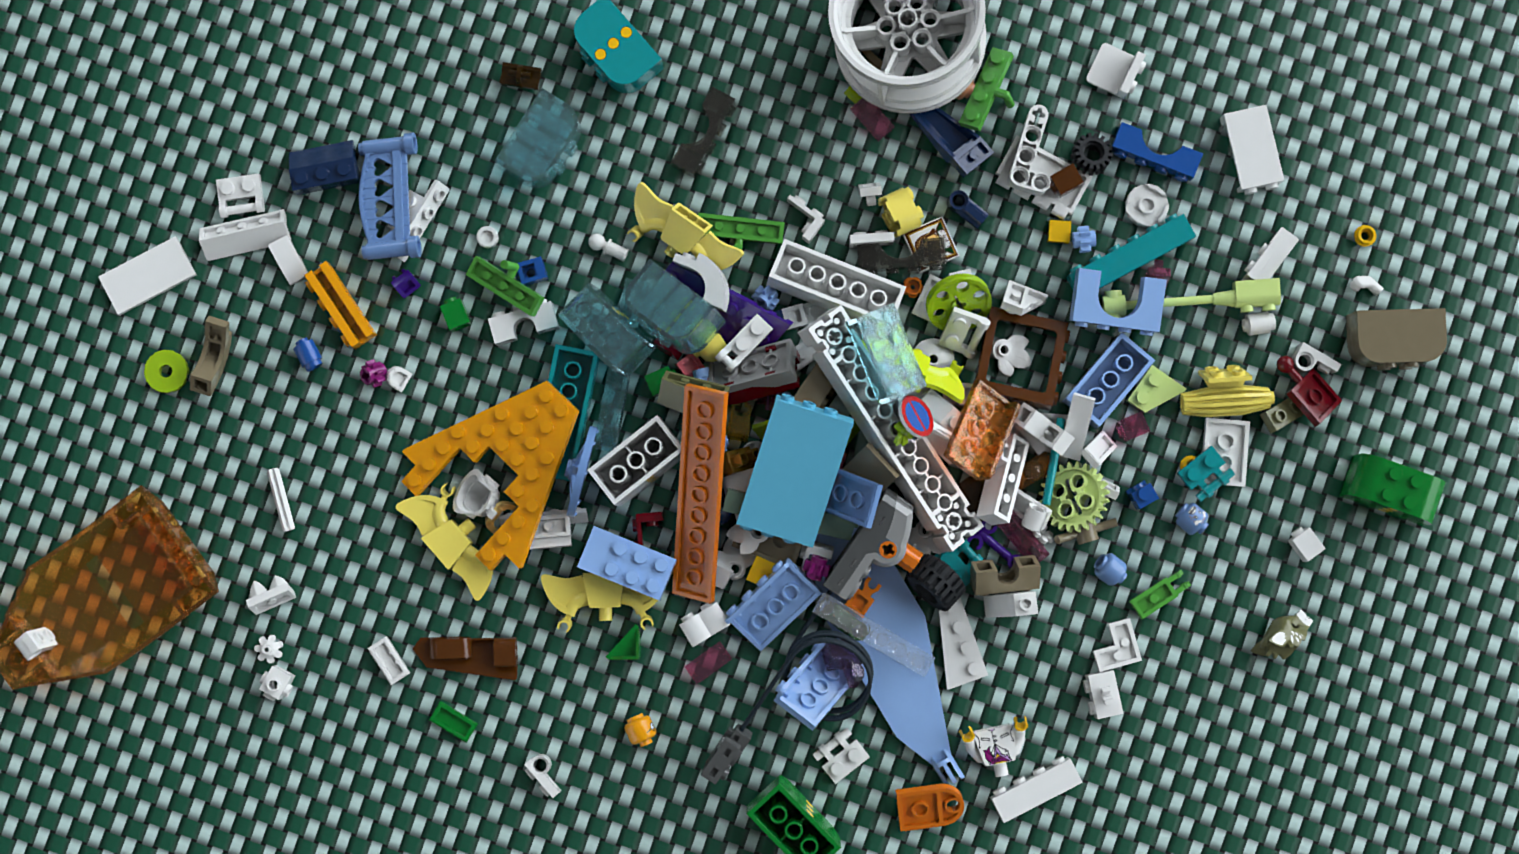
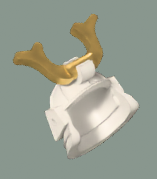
(480, 497)

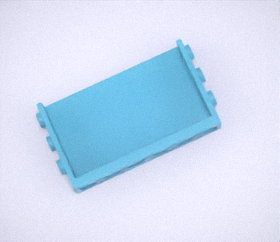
(795, 470)

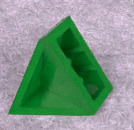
(628, 647)

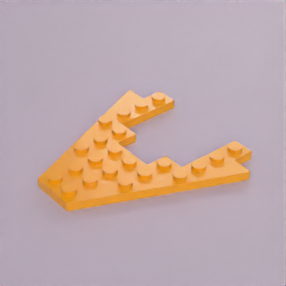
(529, 437)

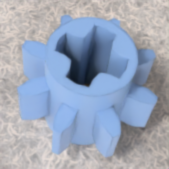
(1084, 239)
(766, 297)

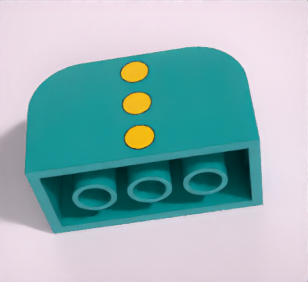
(615, 48)

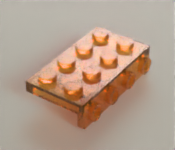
(981, 431)

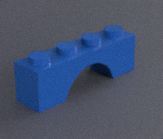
(1130, 143)

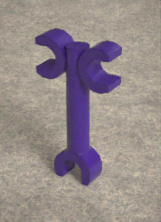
(983, 535)

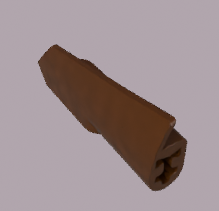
(470, 655)

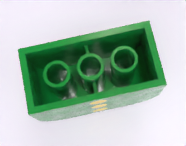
(1393, 488)
(792, 820)

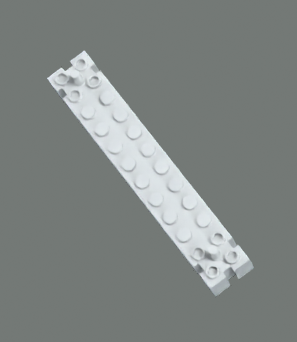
(922, 473)

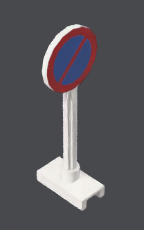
(919, 422)

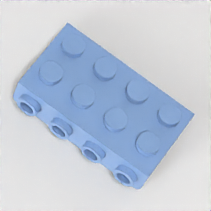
(773, 603)
(811, 689)

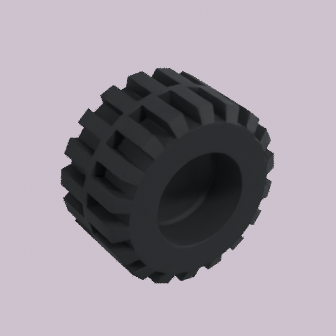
(936, 582)

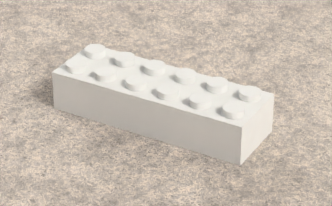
(830, 281)

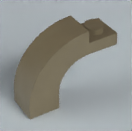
(213, 356)

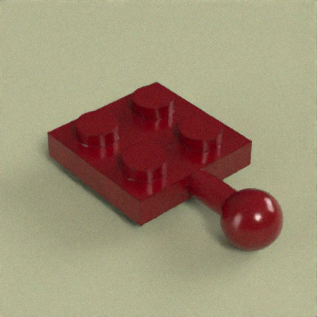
(1310, 392)

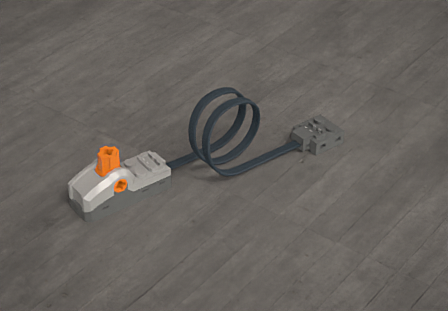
(867, 546)

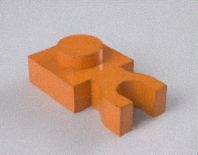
(861, 599)

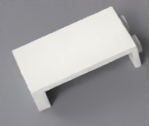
(1253, 149)

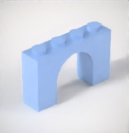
(1144, 317)

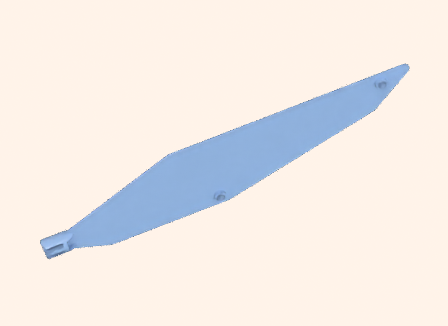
(903, 696)

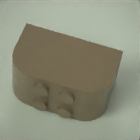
(1396, 337)

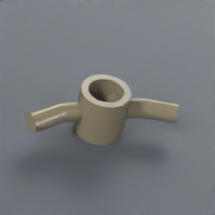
(1086, 535)

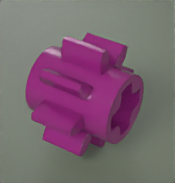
(373, 373)
(816, 567)

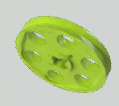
(963, 295)

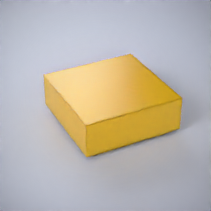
(1059, 231)

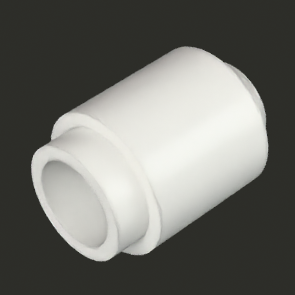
(1259, 323)

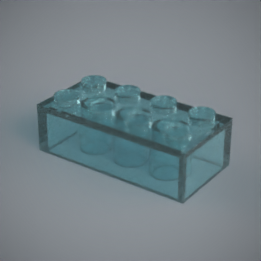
(886, 354)

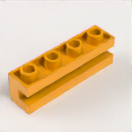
(340, 305)

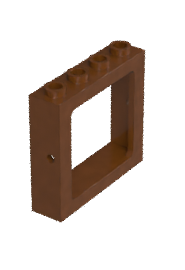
(1014, 394)

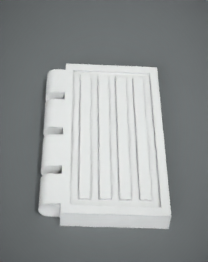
(1047, 164)

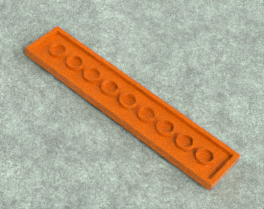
(699, 492)

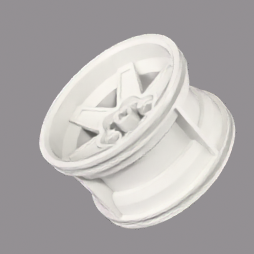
(889, 86)

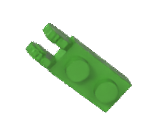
(1157, 595)

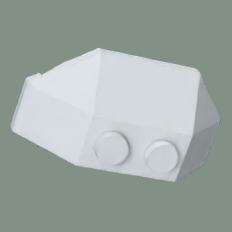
(944, 415)

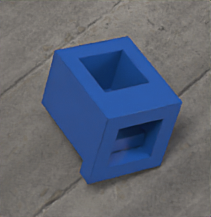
(536, 264)
(1142, 494)

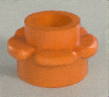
(913, 293)

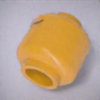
(640, 730)

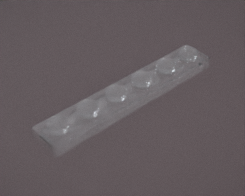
(873, 634)

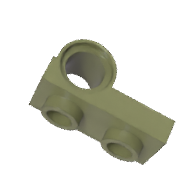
(1280, 415)

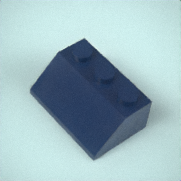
(323, 167)

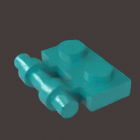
(1202, 467)
(957, 564)

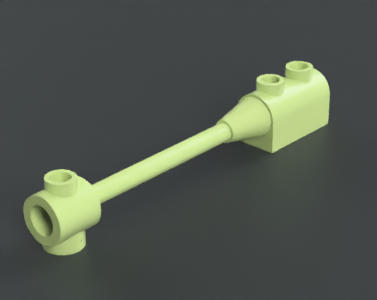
(1245, 295)

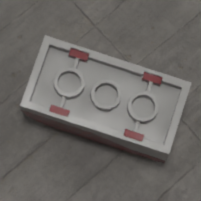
(761, 374)

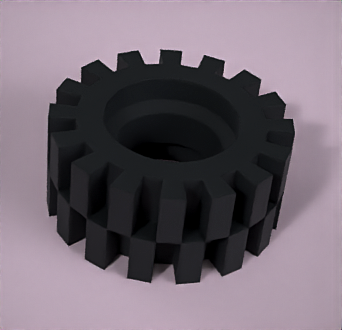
(1099, 145)

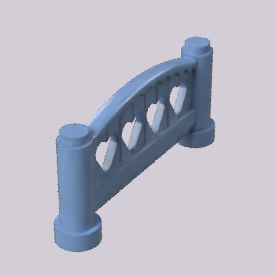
(398, 240)

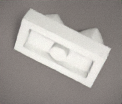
(263, 600)

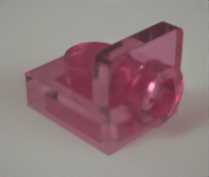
(1132, 426)

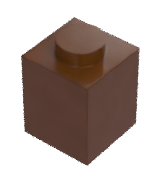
(1065, 181)

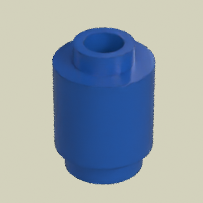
(308, 354)

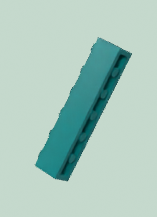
(1139, 250)

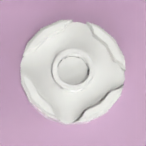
(1146, 205)

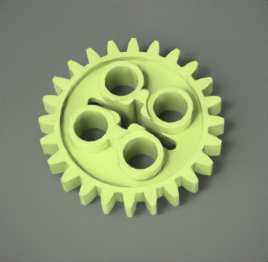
(1091, 488)

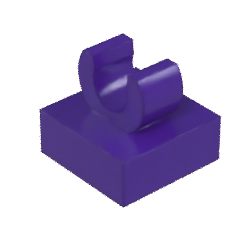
(405, 283)

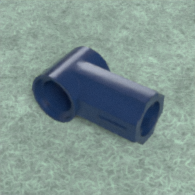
(969, 210)

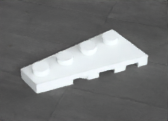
(960, 650)

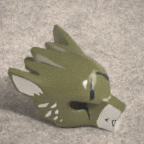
(1283, 636)

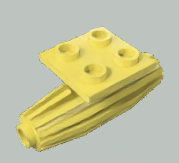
(1225, 394)

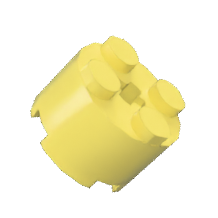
(900, 211)

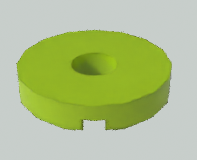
(154, 368)

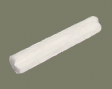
(280, 499)

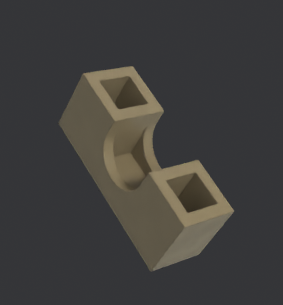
(1021, 577)

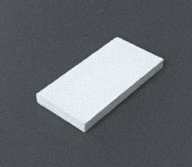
(147, 275)

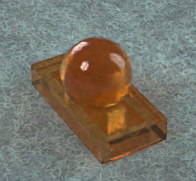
(1034, 470)

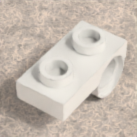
(1033, 513)
(35, 641)
(547, 785)

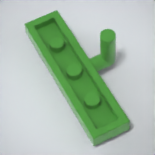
(987, 89)
(745, 229)
(505, 284)

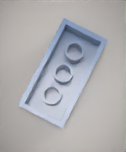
(1112, 377)
(627, 563)

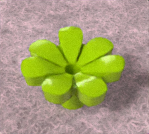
(903, 434)

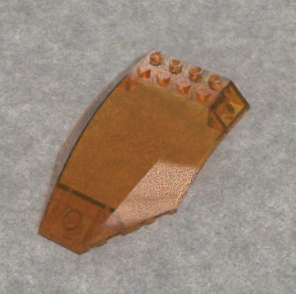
(106, 593)

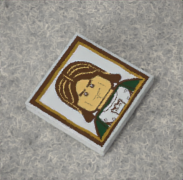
(933, 229)

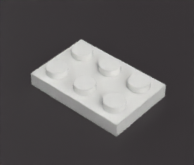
(1231, 442)

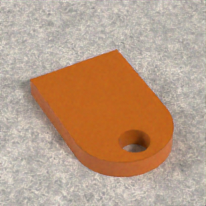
(927, 806)

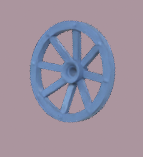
(577, 470)

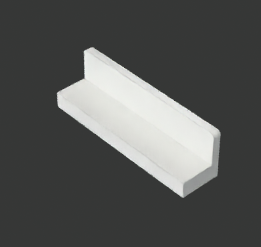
(243, 235)

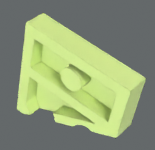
(1154, 390)

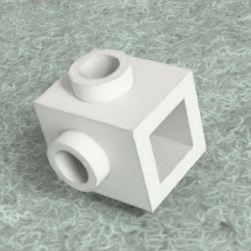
(283, 680)

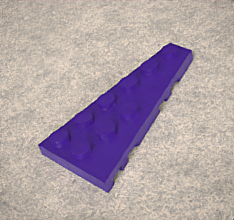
(739, 309)

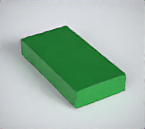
(453, 721)

